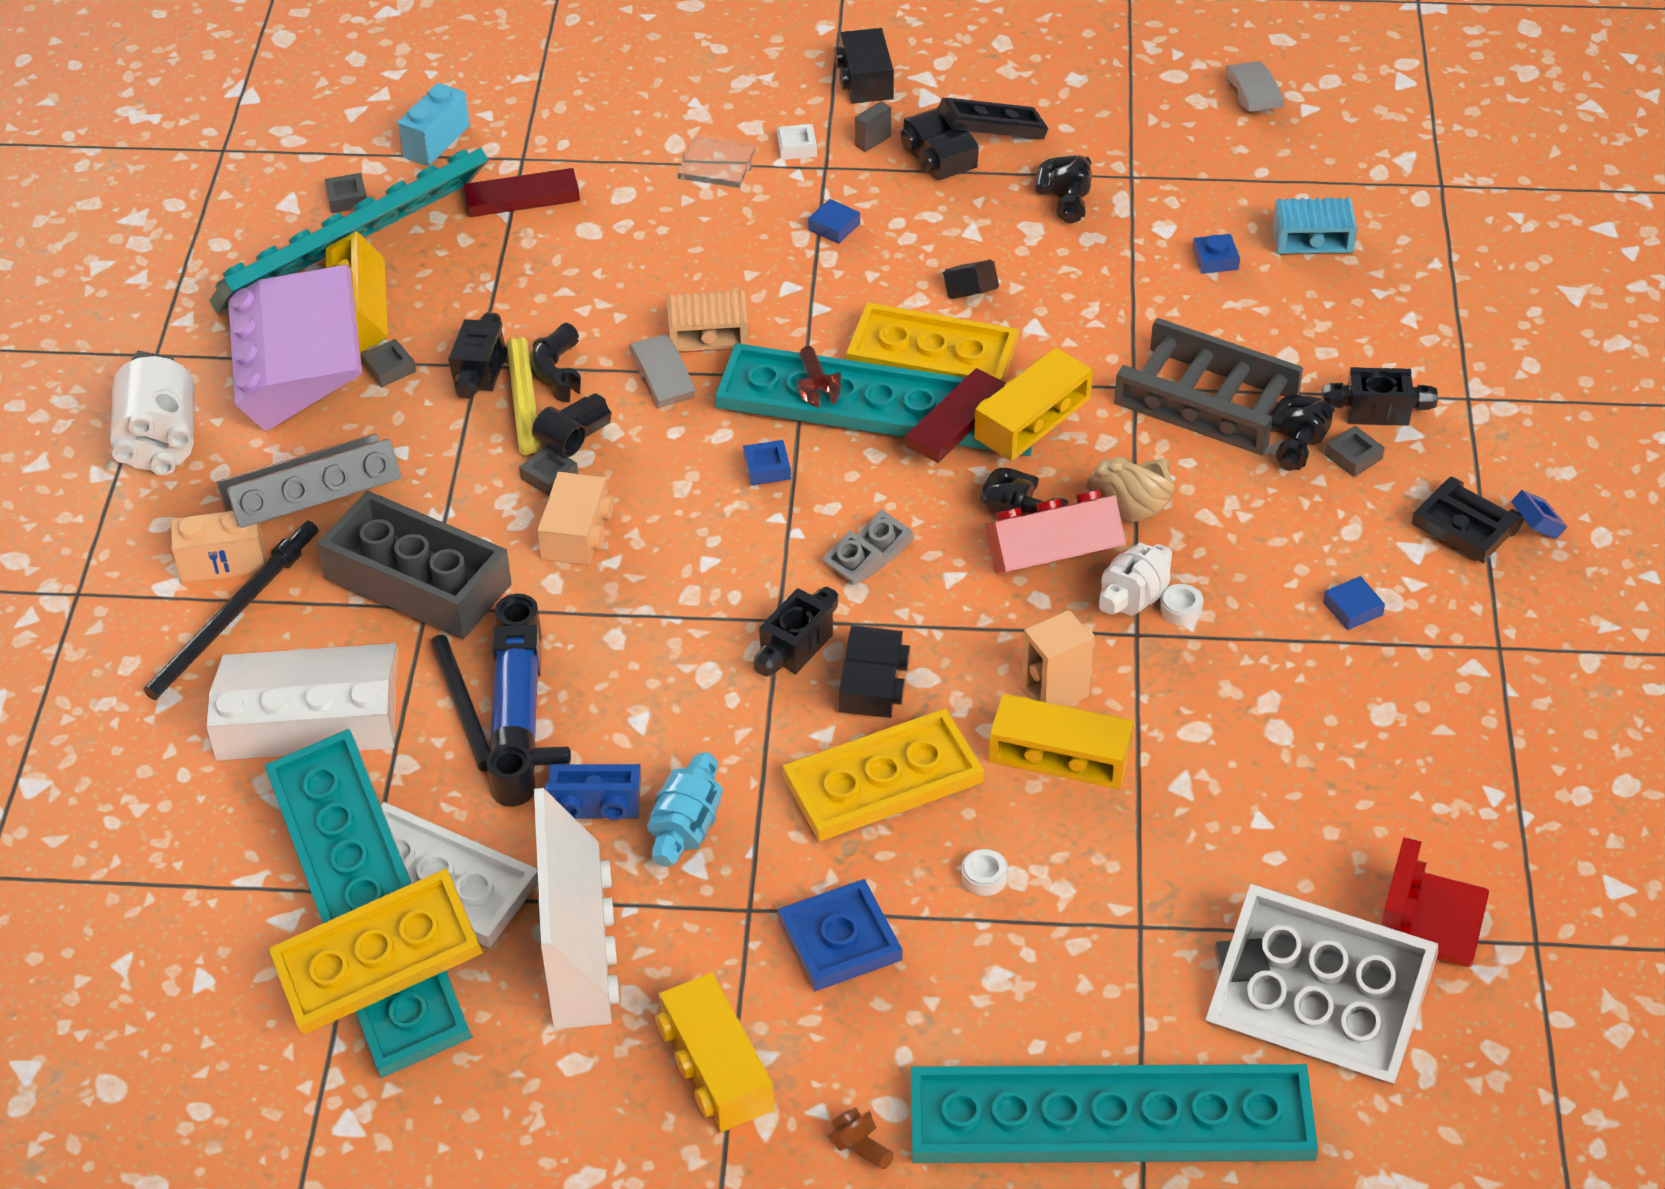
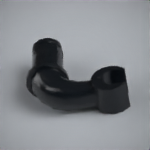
(546, 355)

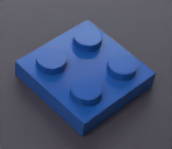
(839, 935)

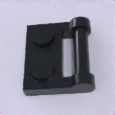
(1466, 520)

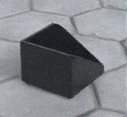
(971, 279)

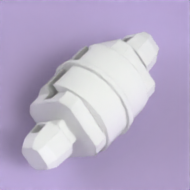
(1135, 579)

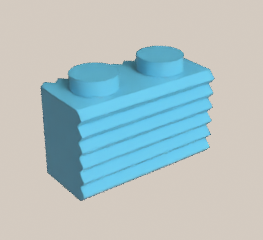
(433, 124)
(1314, 226)

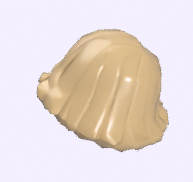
(1139, 489)

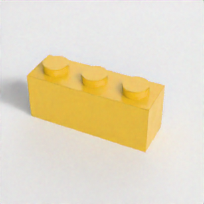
(368, 286)
(1033, 403)
(1061, 741)
(715, 1053)

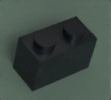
(865, 65)

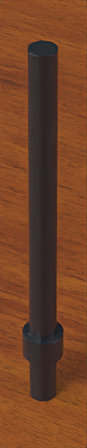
(283, 556)

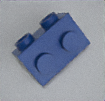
(596, 789)

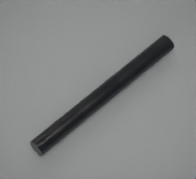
(461, 700)

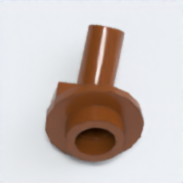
(852, 1130)

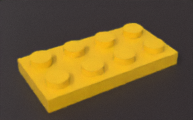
(931, 342)
(882, 774)
(375, 951)

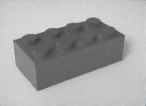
(415, 564)

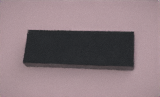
(992, 118)

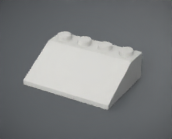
(298, 697)
(574, 918)
(1332, 985)

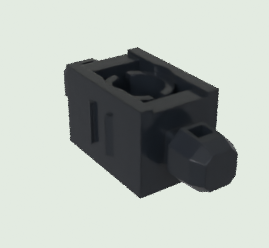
(477, 355)
(1380, 396)
(796, 631)

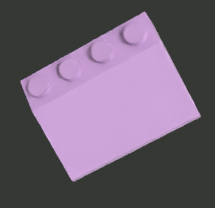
(292, 342)

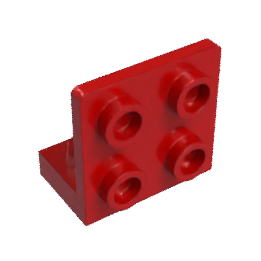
(1435, 907)

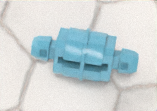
(685, 809)

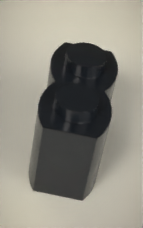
(937, 146)
(872, 671)

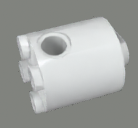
(152, 414)

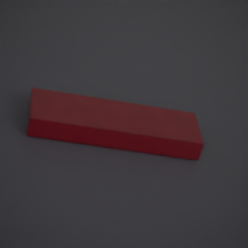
(521, 192)
(952, 417)

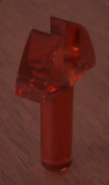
(817, 379)

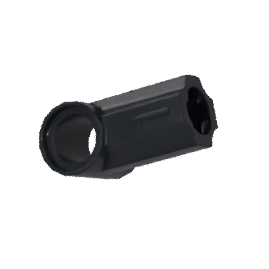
(567, 429)

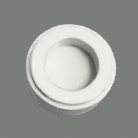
(1181, 604)
(984, 872)

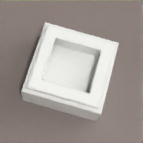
(796, 141)

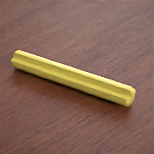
(523, 394)

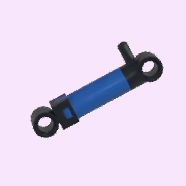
(515, 703)

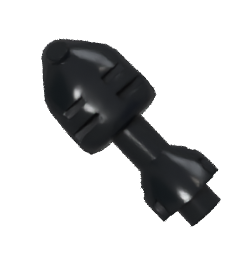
(1069, 179)
(1305, 422)
(1011, 489)

